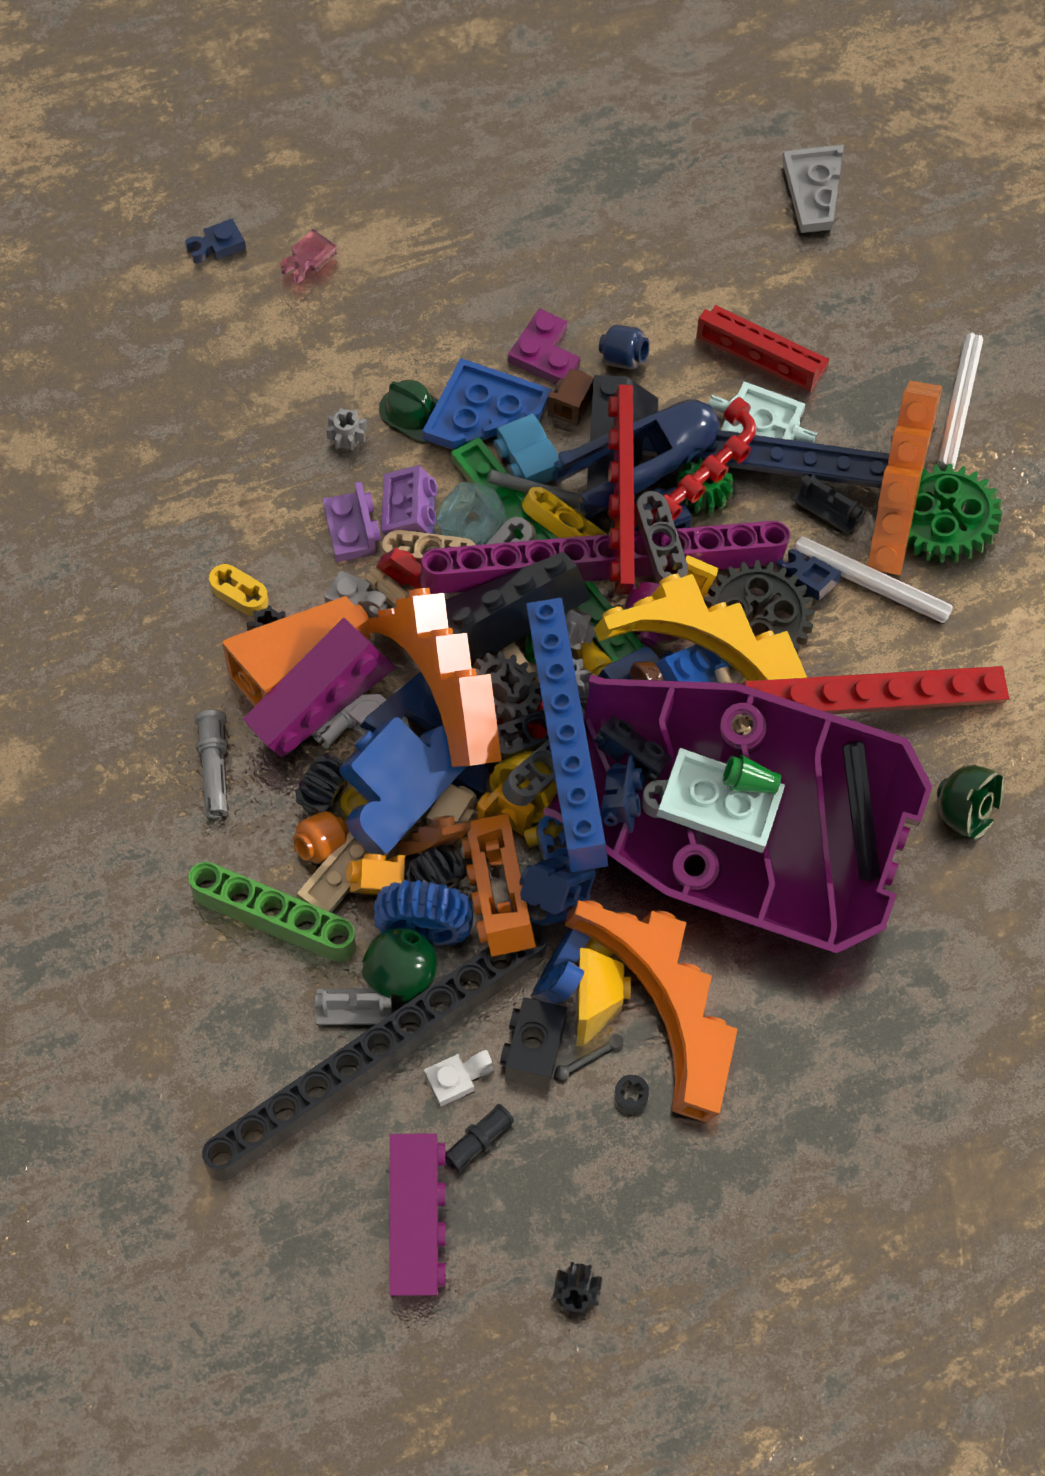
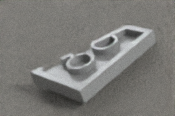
(814, 184)

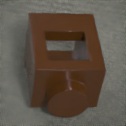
(571, 397)

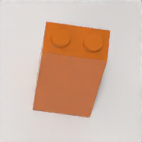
(269, 652)

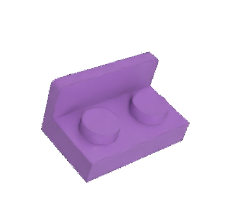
(408, 501)
(350, 524)

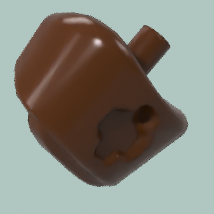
(645, 671)

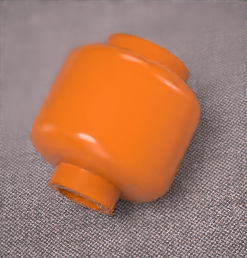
(319, 836)

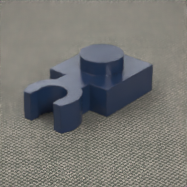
(218, 239)
(813, 573)

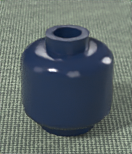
(624, 347)

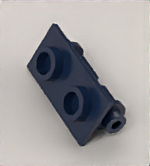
(621, 789)

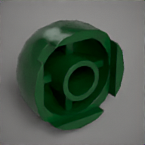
(969, 798)
(400, 963)

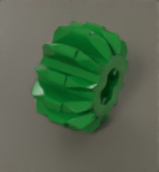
(715, 493)

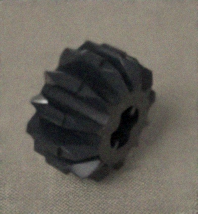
(321, 785)
(438, 865)

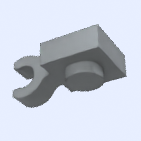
(357, 591)

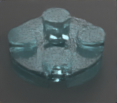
(465, 499)

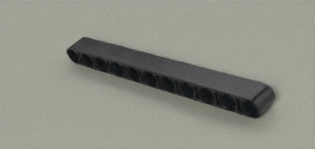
(369, 1064)

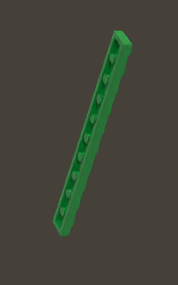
(474, 463)

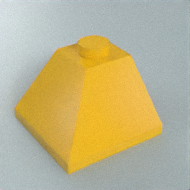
(599, 993)

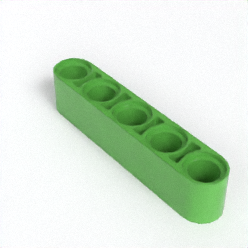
(262, 898)

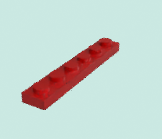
(622, 502)

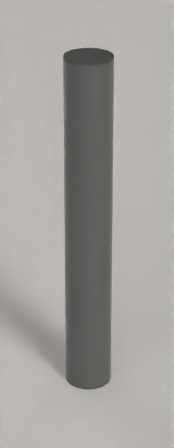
(524, 485)

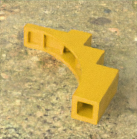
(681, 612)

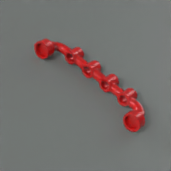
(714, 465)

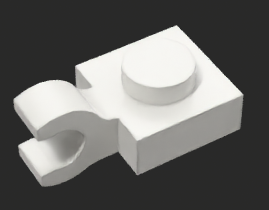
(453, 1078)

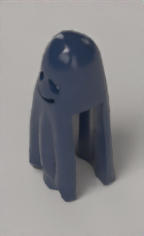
(675, 434)

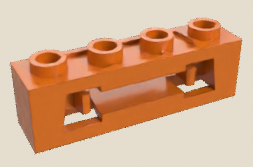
(508, 929)

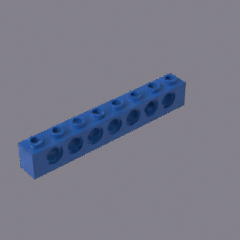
(567, 736)

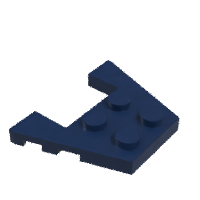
(418, 704)

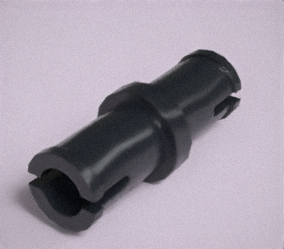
(478, 1138)

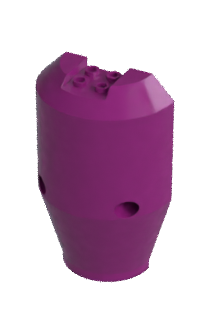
(808, 871)

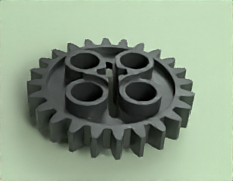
(791, 600)

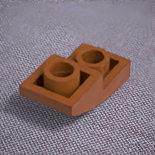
(442, 831)

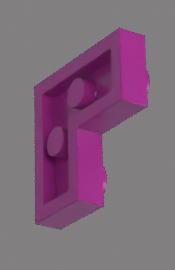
(538, 351)

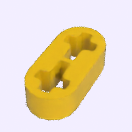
(241, 585)

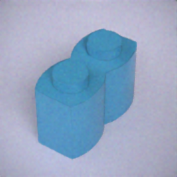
(527, 449)

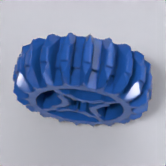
(427, 908)

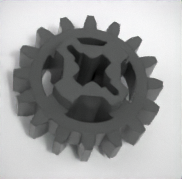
(510, 685)

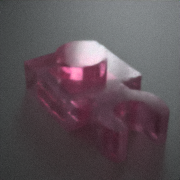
(310, 252)

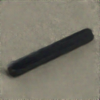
(861, 810)

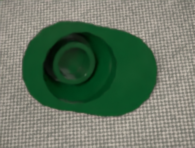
(407, 407)

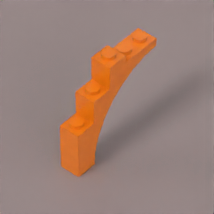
(903, 476)
(444, 659)
(651, 949)

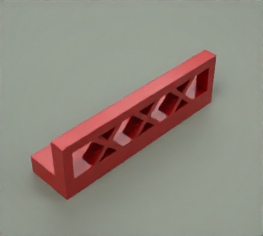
(761, 347)

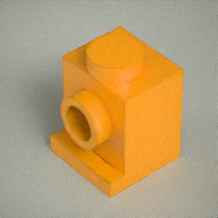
(374, 872)

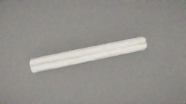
(960, 401)
(876, 580)

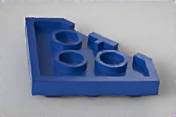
(480, 402)

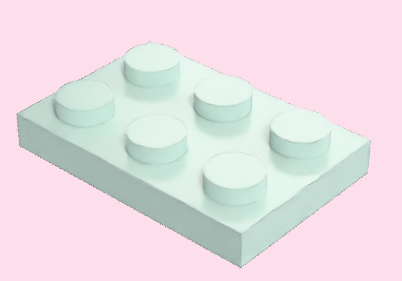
(703, 803)

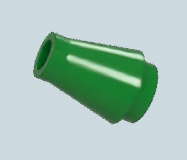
(749, 776)

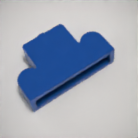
(398, 780)

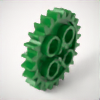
(950, 512)

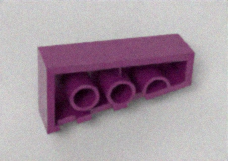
(318, 688)
(414, 1215)

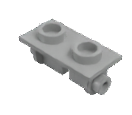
(351, 1006)

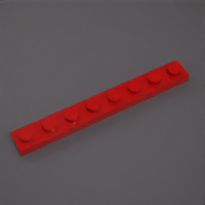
(892, 690)

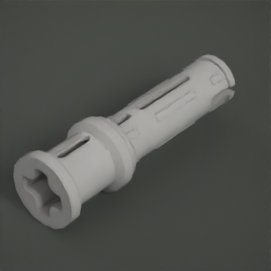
(212, 749)

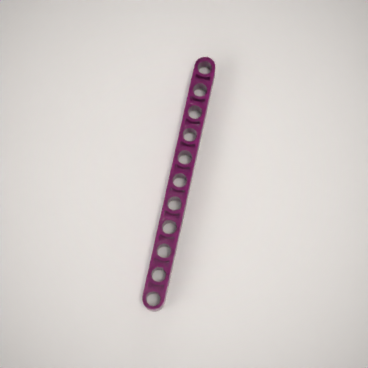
(714, 545)

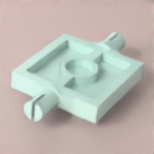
(773, 414)

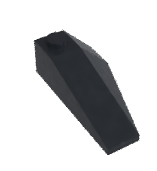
(643, 405)

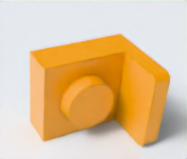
(496, 804)

